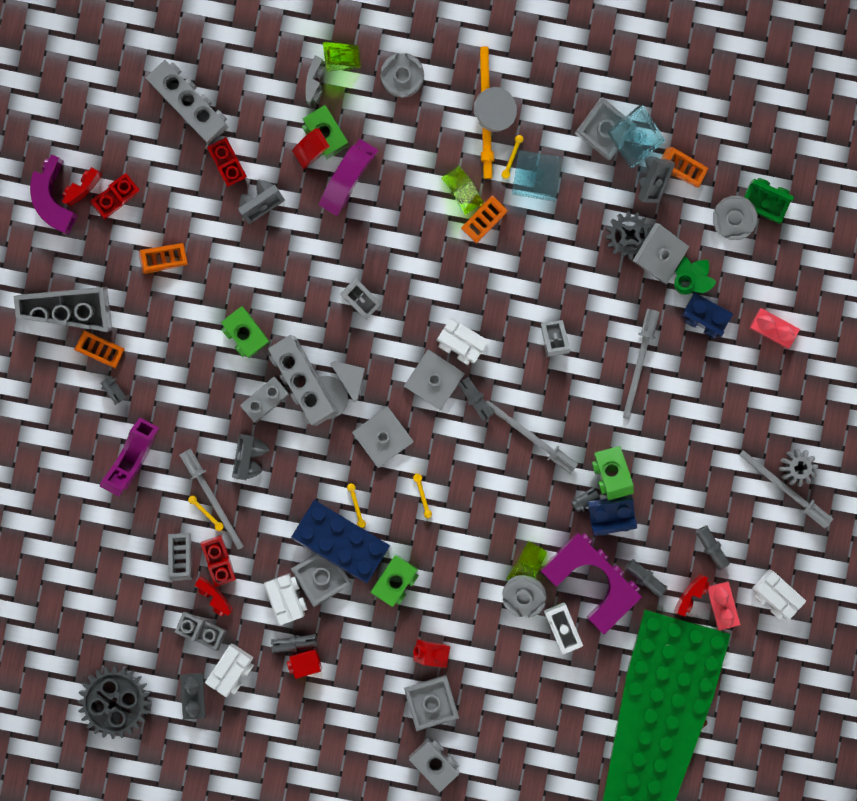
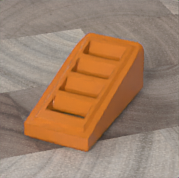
(678, 155)
(496, 218)
(164, 265)
(83, 337)

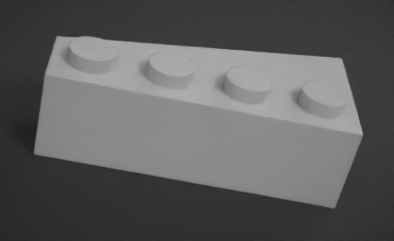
(75, 308)

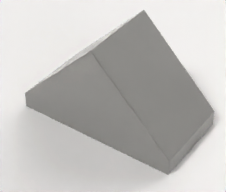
(360, 298)
(555, 338)
(351, 377)

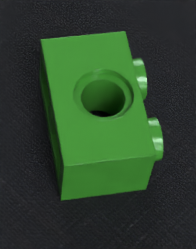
(323, 120)
(239, 320)
(618, 485)
(400, 568)

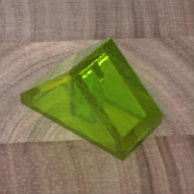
(341, 56)
(462, 190)
(528, 561)

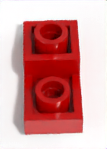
(310, 148)
(226, 161)
(75, 193)
(115, 196)
(218, 561)
(695, 588)
(219, 601)

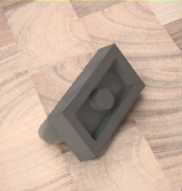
(656, 180)
(267, 199)
(246, 448)
(193, 696)

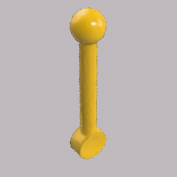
(506, 174)
(417, 478)
(351, 488)
(218, 525)

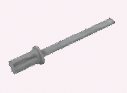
(647, 332)
(555, 455)
(196, 472)
(810, 508)

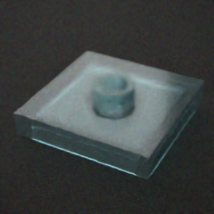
(636, 136)
(537, 175)

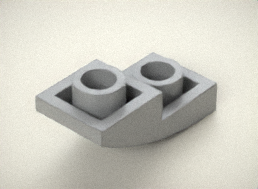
(313, 87)
(200, 630)

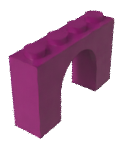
(620, 594)

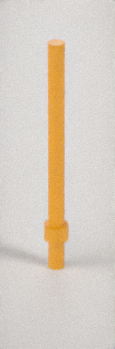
(487, 155)

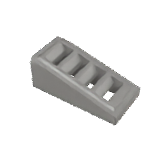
(172, 575)

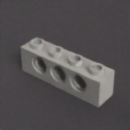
(160, 80)
(324, 407)

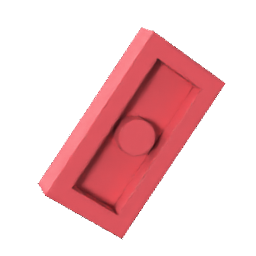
(774, 328)
(723, 606)

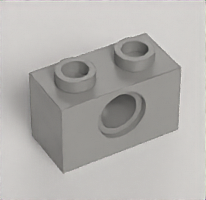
(265, 399)
(440, 776)

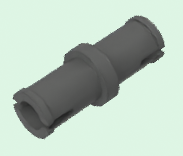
(475, 399)
(712, 547)
(645, 578)
(294, 643)

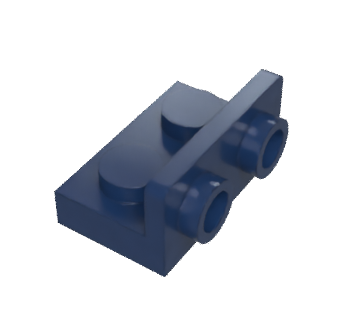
(706, 315)
(612, 515)

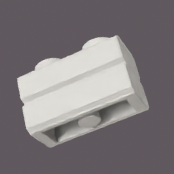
(461, 341)
(778, 595)
(285, 599)
(563, 628)
(229, 670)

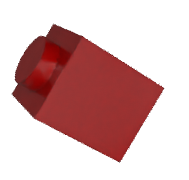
(304, 663)

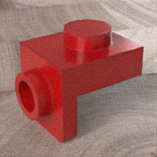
(431, 653)

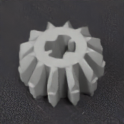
(803, 473)

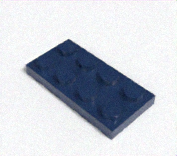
(340, 541)

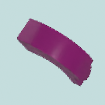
(346, 176)
(43, 199)
(131, 457)

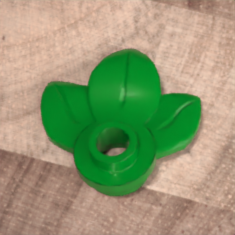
(695, 275)

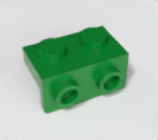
(768, 201)

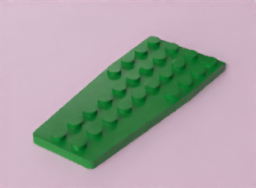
(663, 707)

